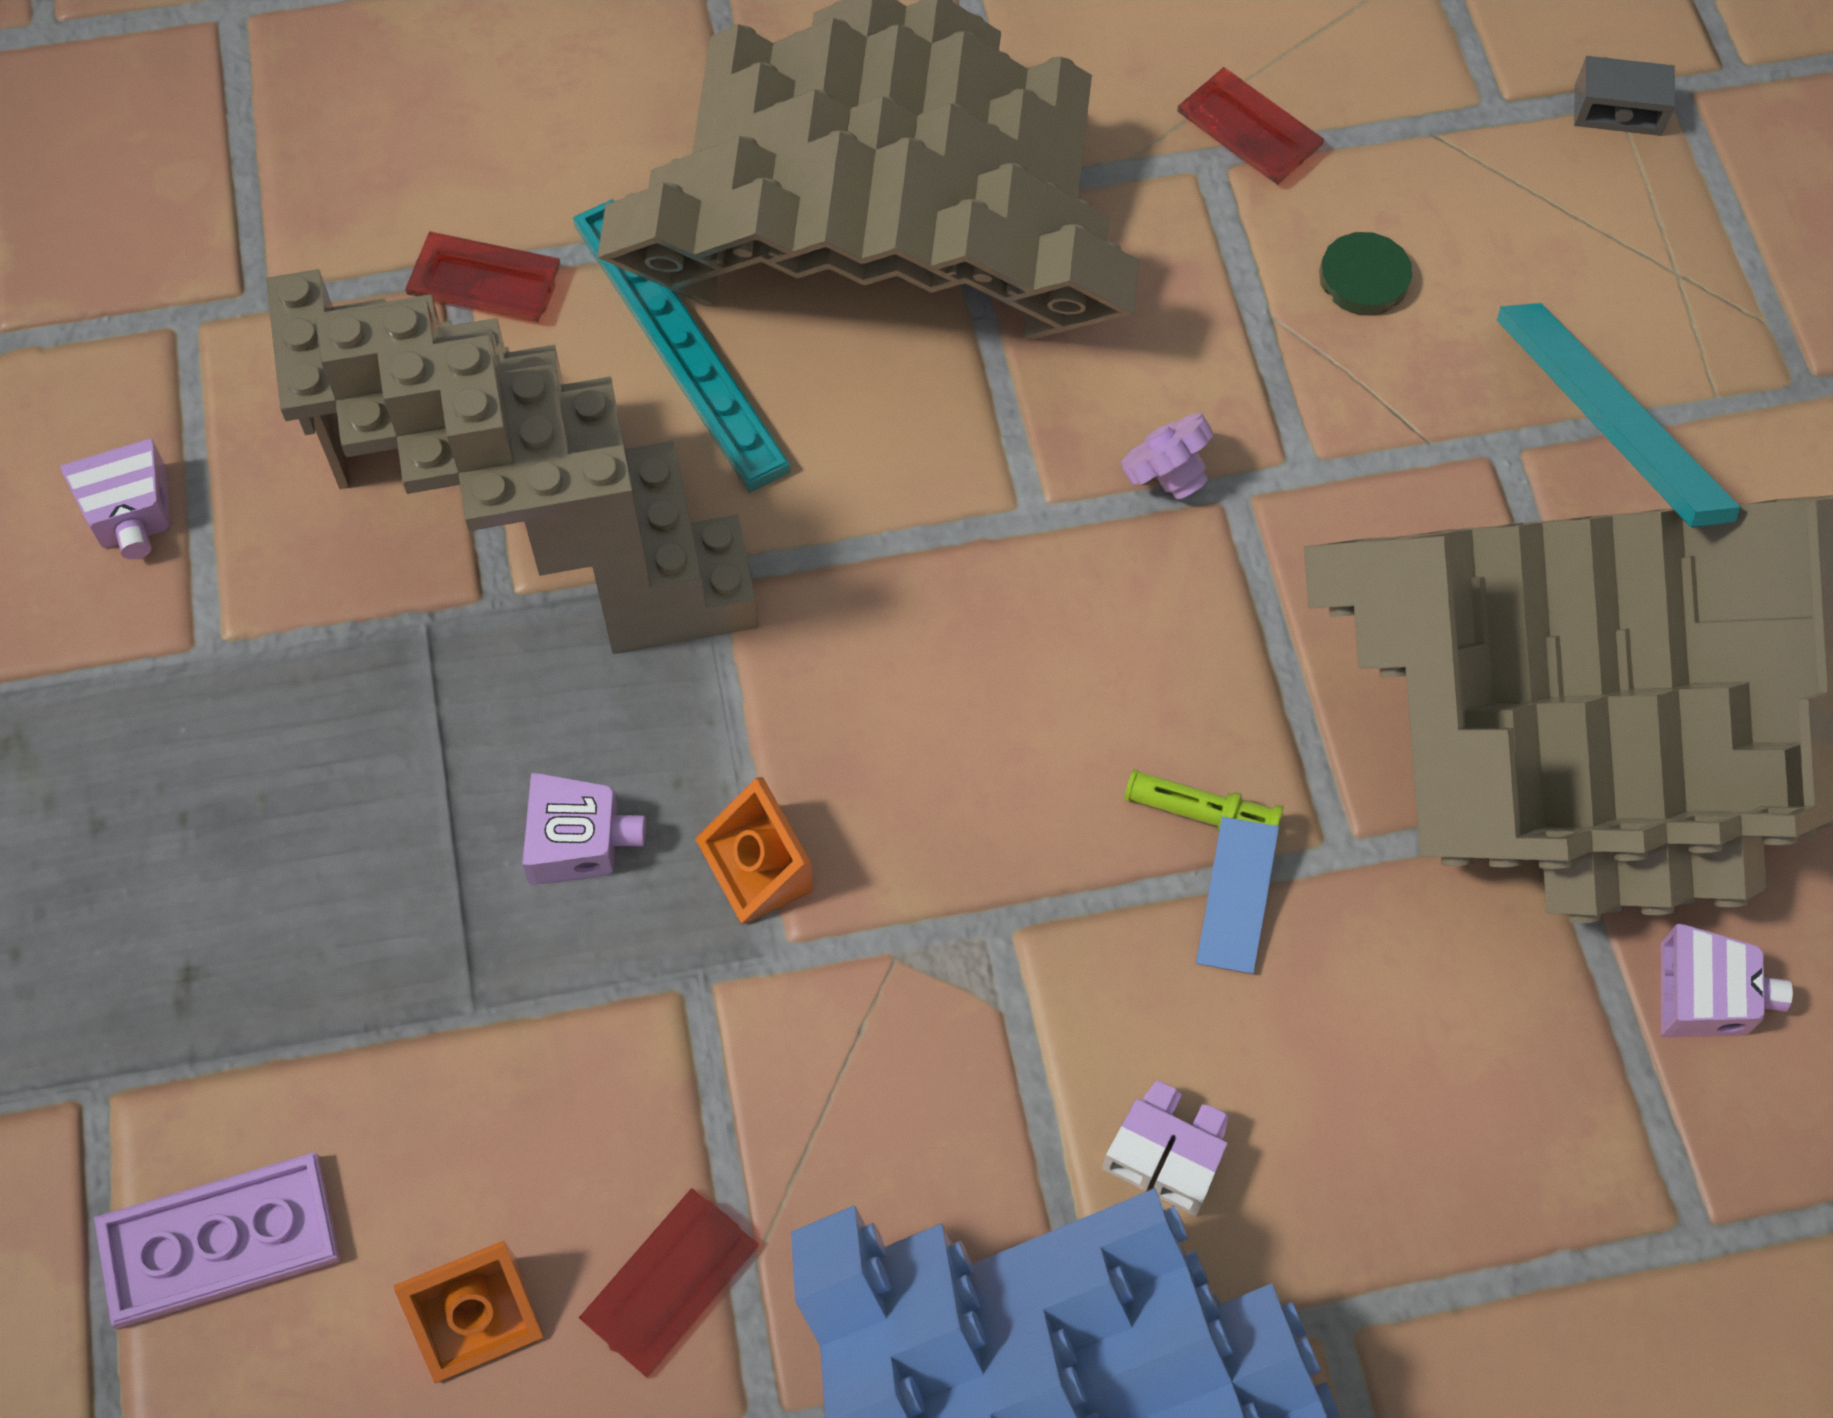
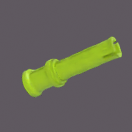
(1196, 803)

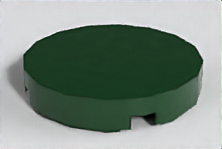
(1365, 272)

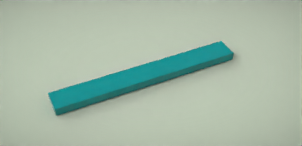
(693, 366)
(1619, 416)

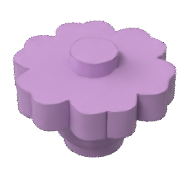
(1171, 456)

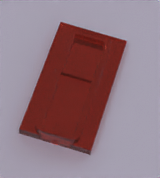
(1250, 125)
(484, 276)
(669, 1282)

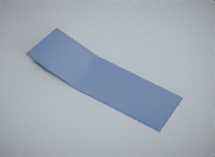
(1237, 895)

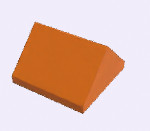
(756, 854)
(469, 1311)

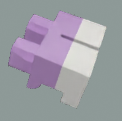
(1193, 1153)

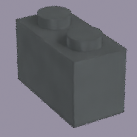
(1624, 95)

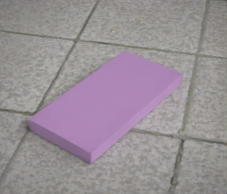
(216, 1240)

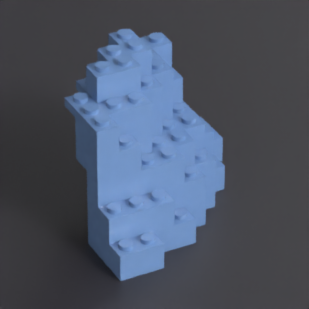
(1058, 1327)

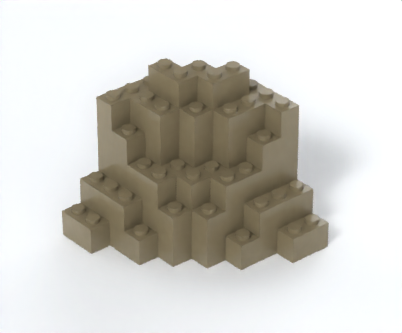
(882, 155)
(519, 450)
(1608, 693)

